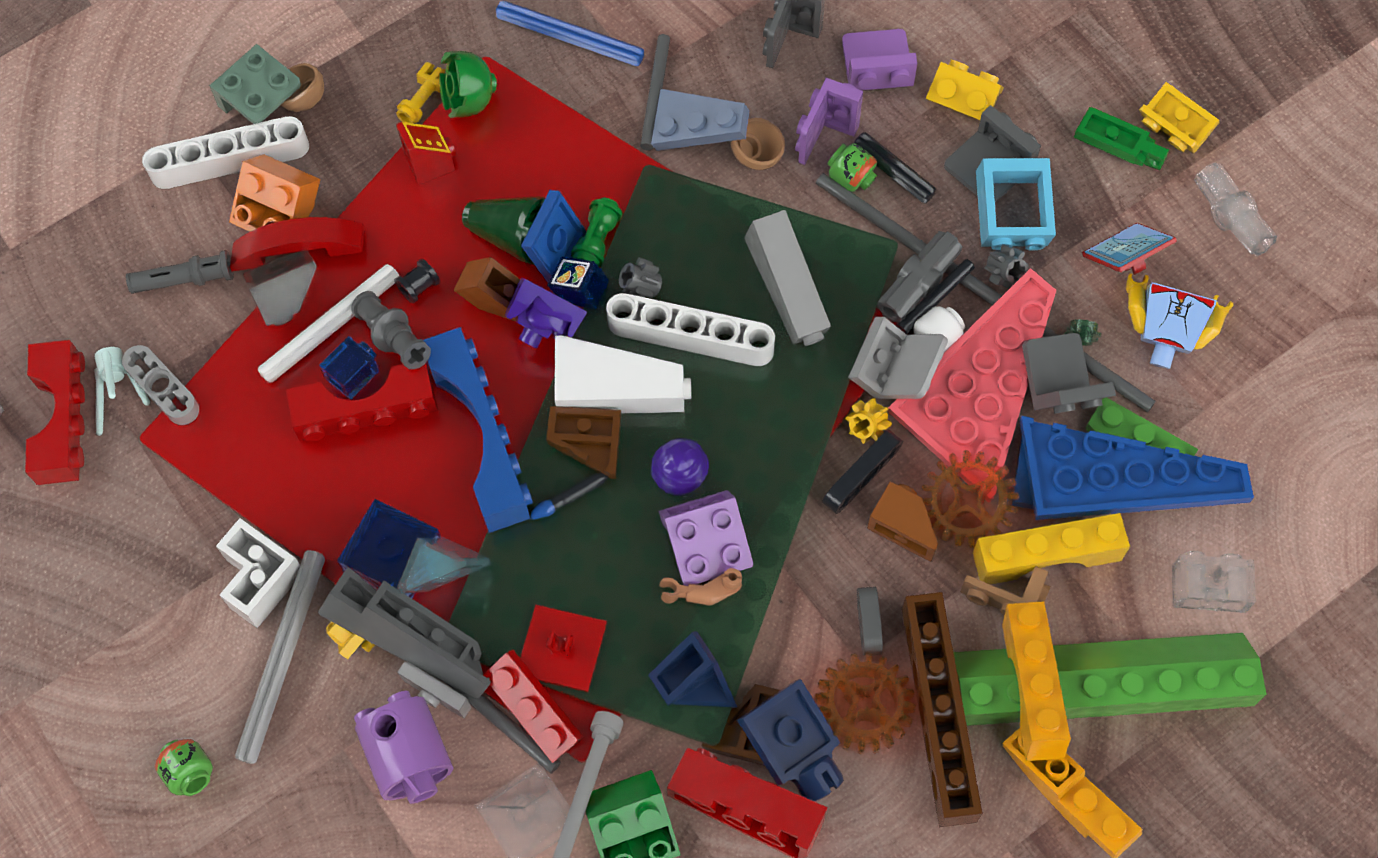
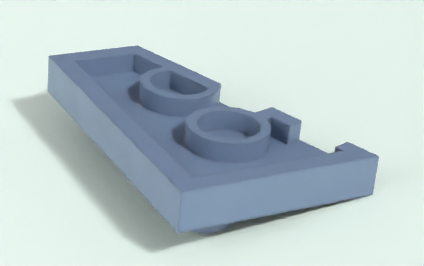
(697, 120)

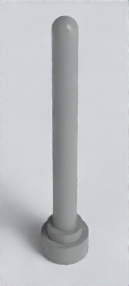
(605, 729)

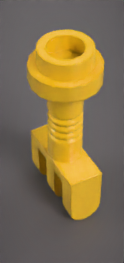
(410, 110)

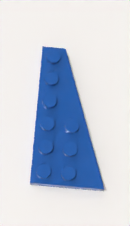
(1110, 474)

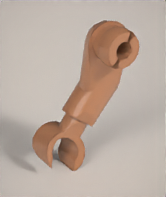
(707, 594)

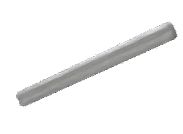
(280, 657)

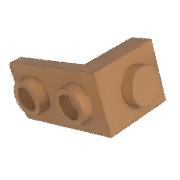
(984, 593)

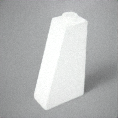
(616, 379)

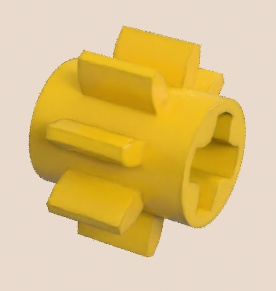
(868, 420)

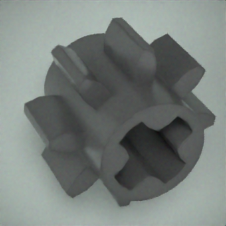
(1006, 266)
(640, 279)

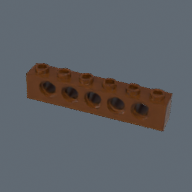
(941, 710)

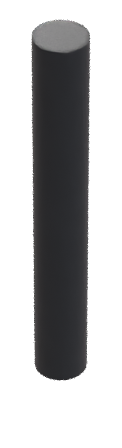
(937, 295)

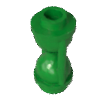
(602, 218)

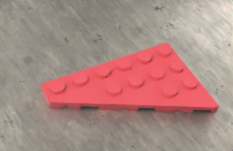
(981, 381)

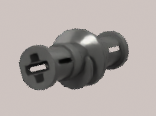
(390, 330)

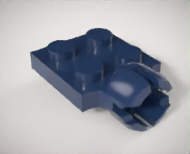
(794, 741)

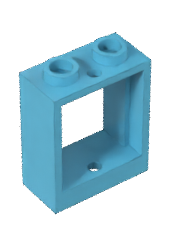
(1015, 171)

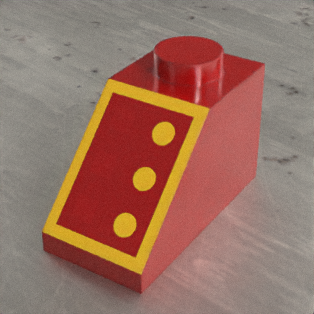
(426, 151)

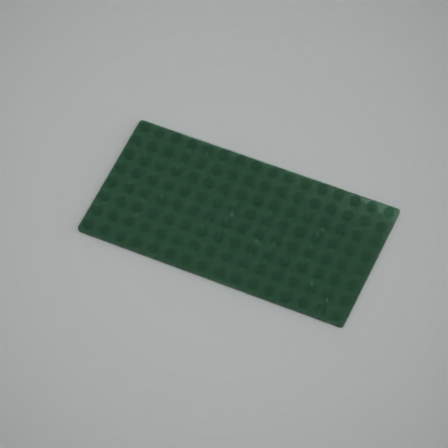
(753, 422)

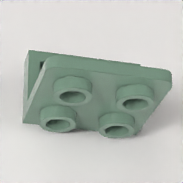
(254, 85)

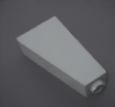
(787, 278)

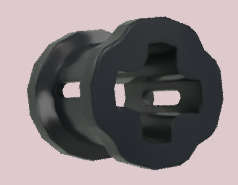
(417, 281)

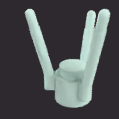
(111, 371)

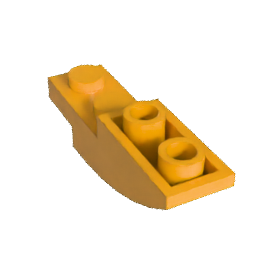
(1077, 799)

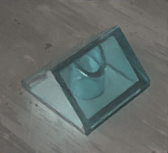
(438, 563)

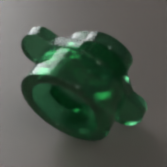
(1086, 329)

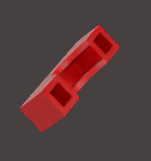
(320, 413)
(55, 451)

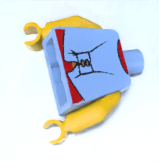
(1173, 319)

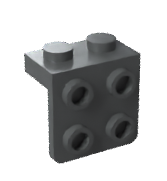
(792, 15)
(994, 139)
(1060, 374)

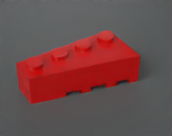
(747, 803)

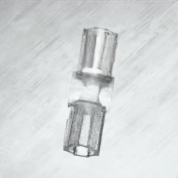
(1235, 209)

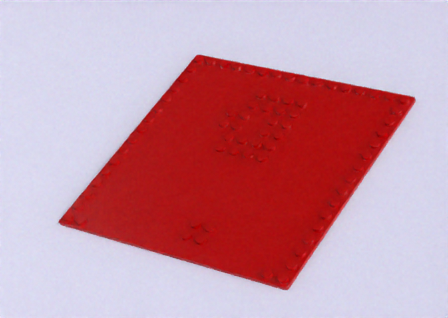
(426, 466)

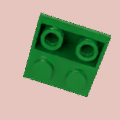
(631, 820)

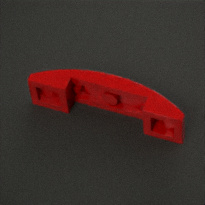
(297, 235)

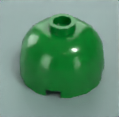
(466, 83)

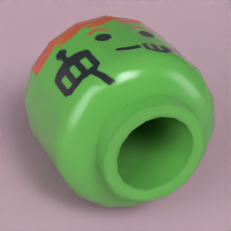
(852, 167)
(184, 767)

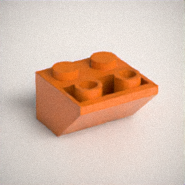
(271, 193)

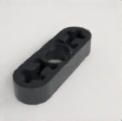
(862, 471)

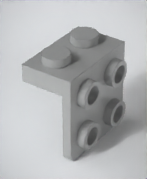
(897, 363)

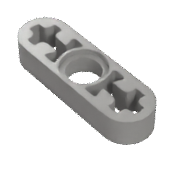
(163, 398)

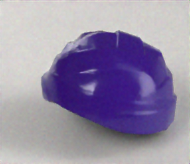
(679, 466)

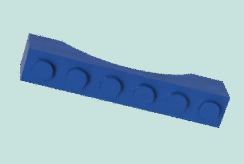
(496, 486)

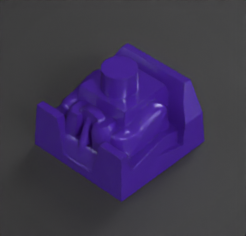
(542, 313)

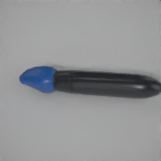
(548, 507)

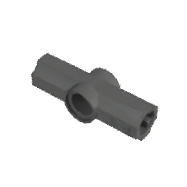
(919, 276)

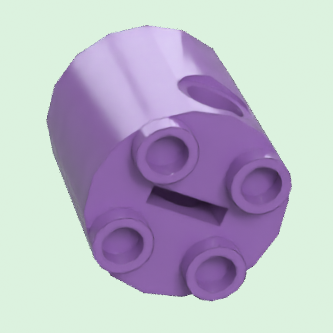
(403, 748)

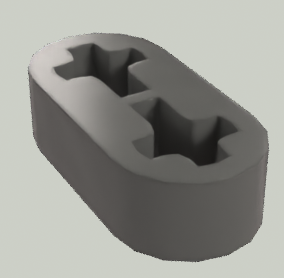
(869, 621)

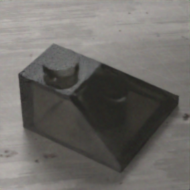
(281, 286)

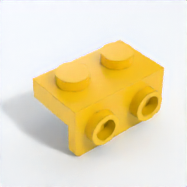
(962, 90)
(1178, 118)

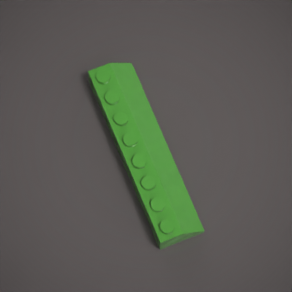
(1121, 678)

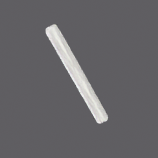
(324, 326)

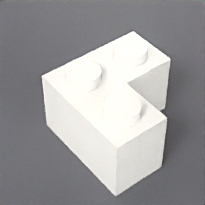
(264, 572)

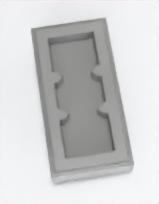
(434, 690)

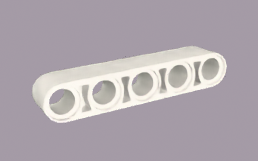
(210, 151)
(679, 317)

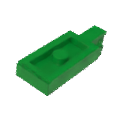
(1120, 139)

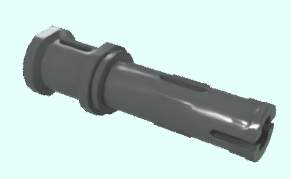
(196, 270)

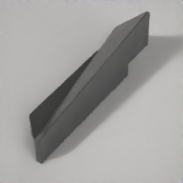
(406, 631)

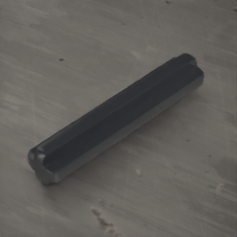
(897, 168)

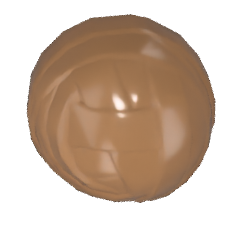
(310, 90)
(762, 145)

